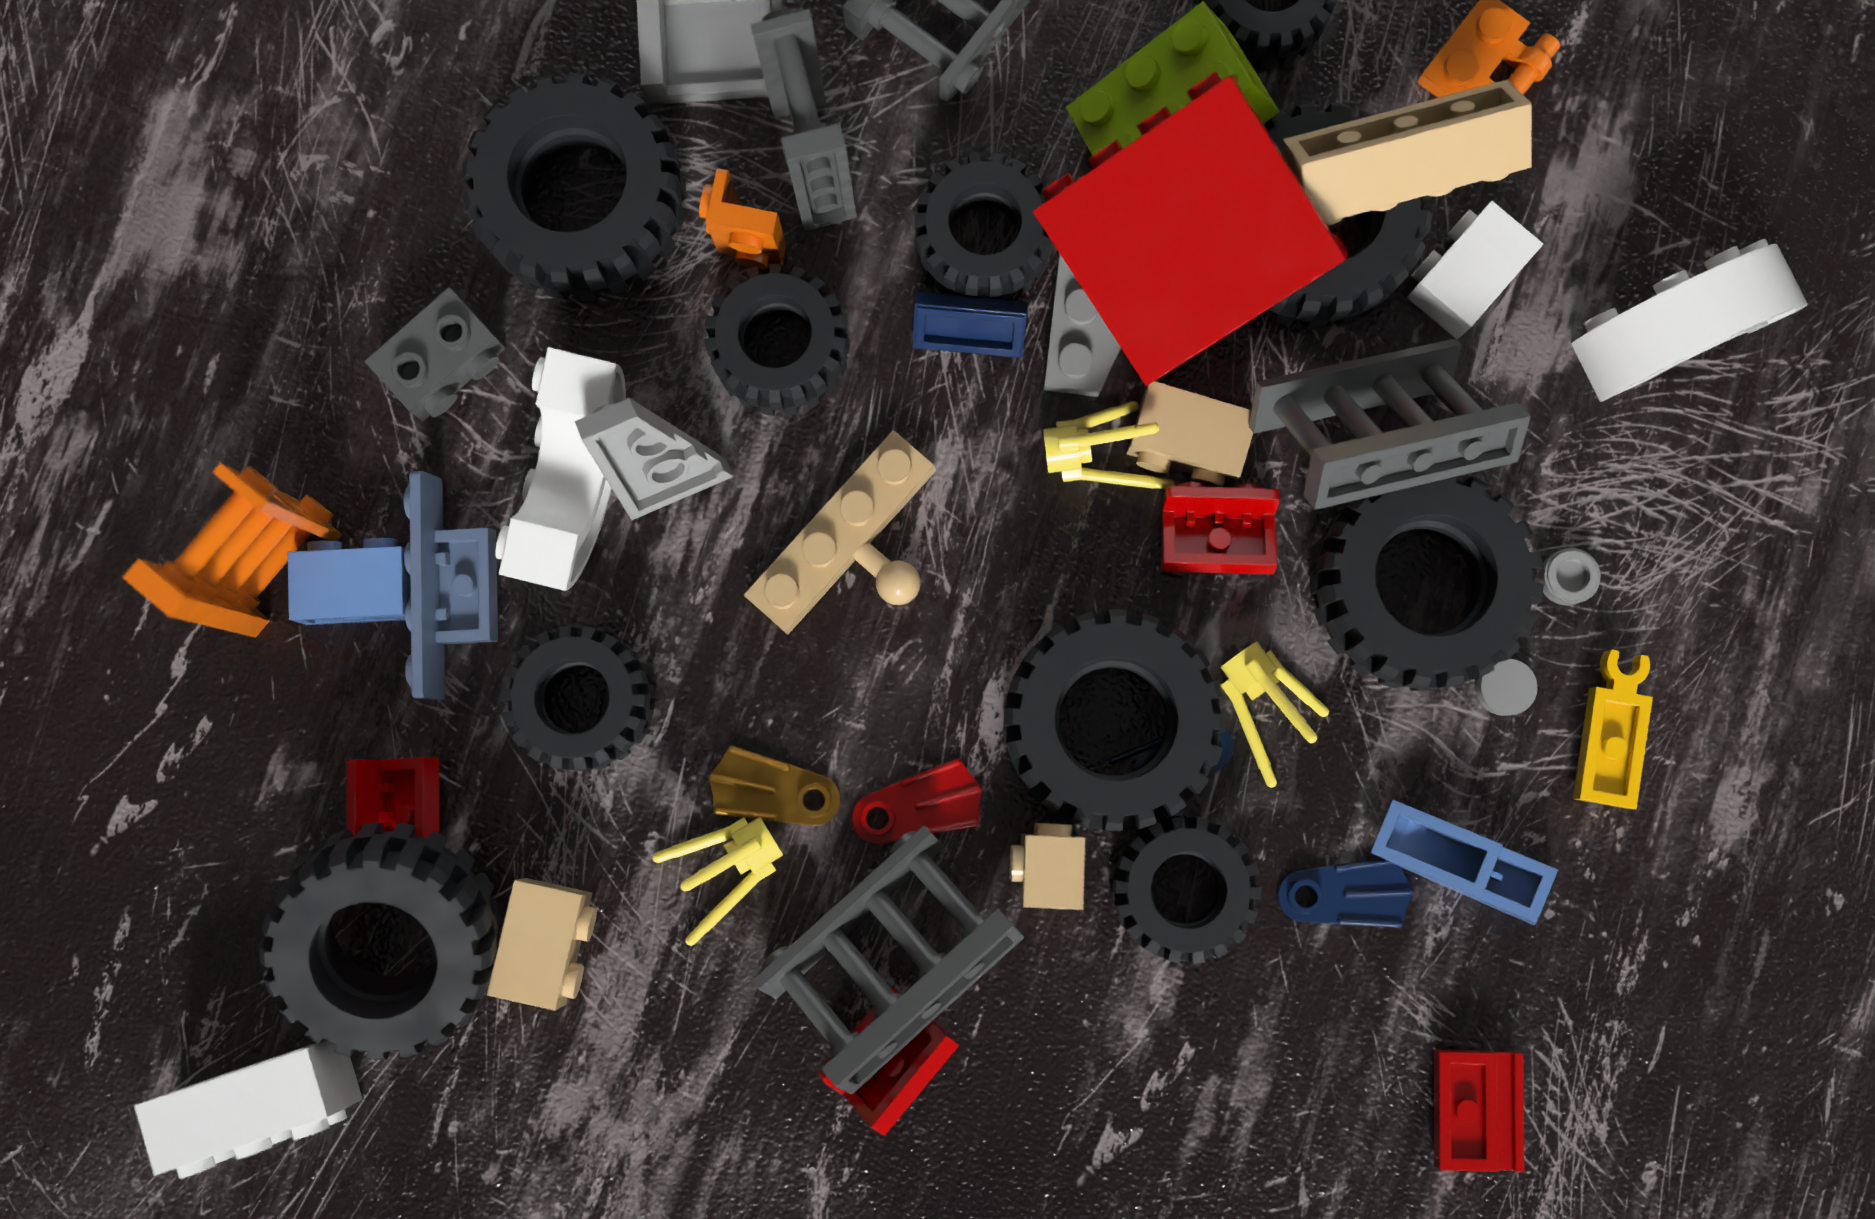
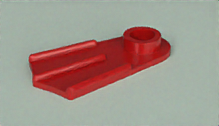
(938, 798)

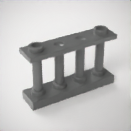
(960, 69)
(795, 88)
(1392, 459)
(898, 1014)

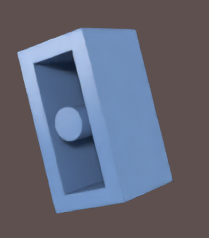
(348, 584)

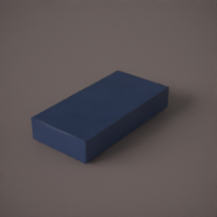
(969, 324)

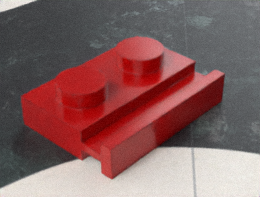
(1478, 1110)

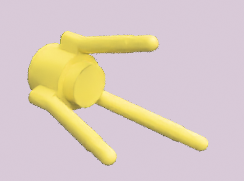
(1071, 445)
(1258, 673)
(750, 849)

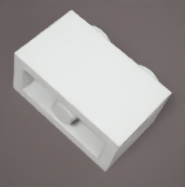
(1474, 269)

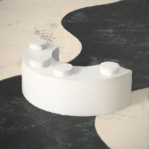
(1688, 317)
(566, 491)

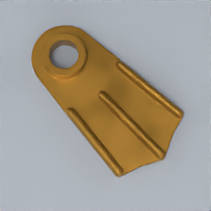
(770, 789)

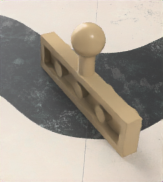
(844, 534)

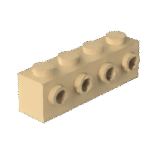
(1413, 151)

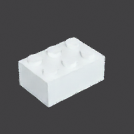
(248, 1109)

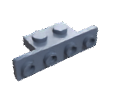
(450, 586)

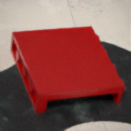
(1188, 228)

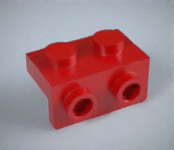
(1219, 529)
(393, 793)
(902, 1078)

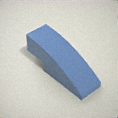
(1464, 862)

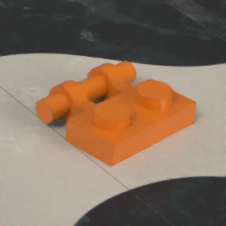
(1479, 46)

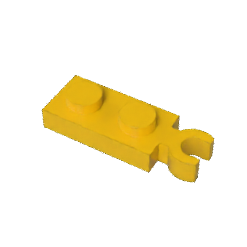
(1614, 736)

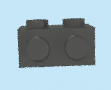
(436, 356)

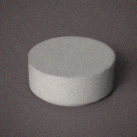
(1569, 576)
(1508, 688)

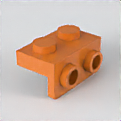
(738, 230)

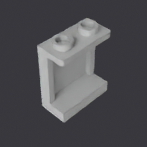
(700, 49)

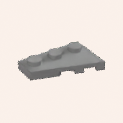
(1079, 340)
(648, 457)

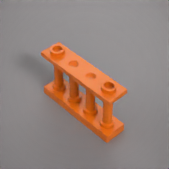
(234, 555)

